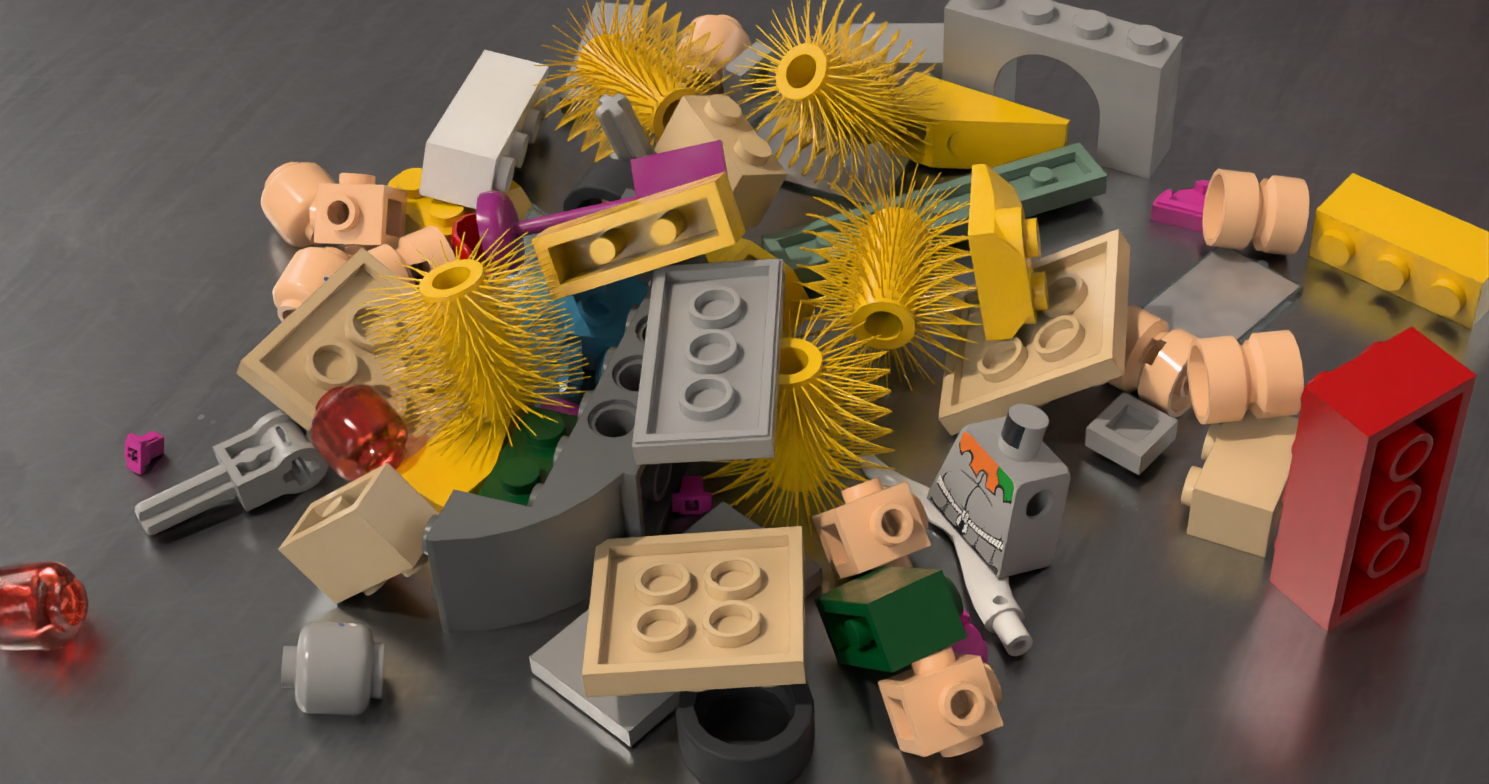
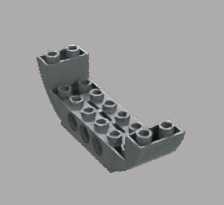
(519, 563)

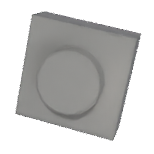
(743, 75)
(1131, 433)

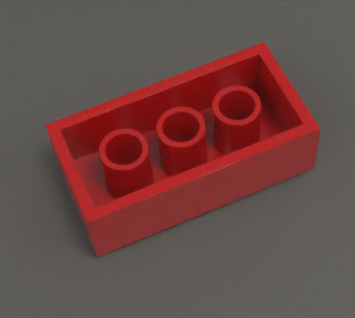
(1369, 476)

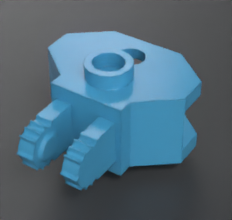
(597, 320)

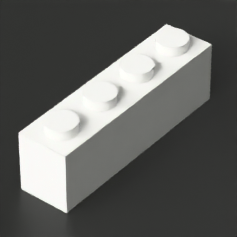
(485, 130)

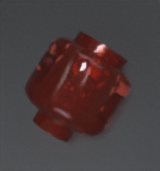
(358, 431)
(40, 606)

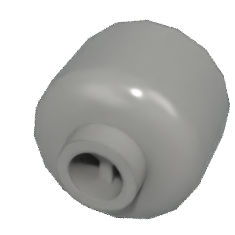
(334, 668)

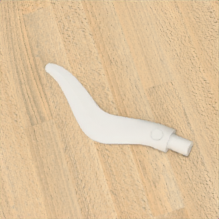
(989, 595)

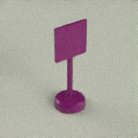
(650, 176)

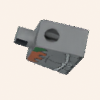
(1004, 491)

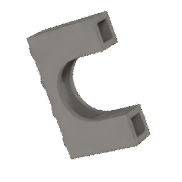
(1123, 62)

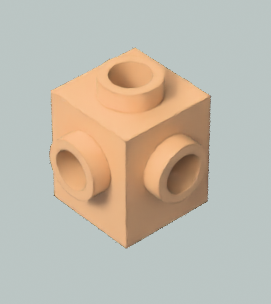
(358, 214)
(872, 528)
(943, 704)

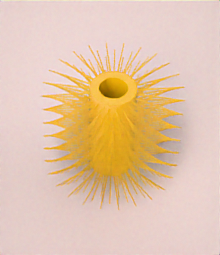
(616, 67)
(837, 94)
(890, 275)
(475, 340)
(801, 427)

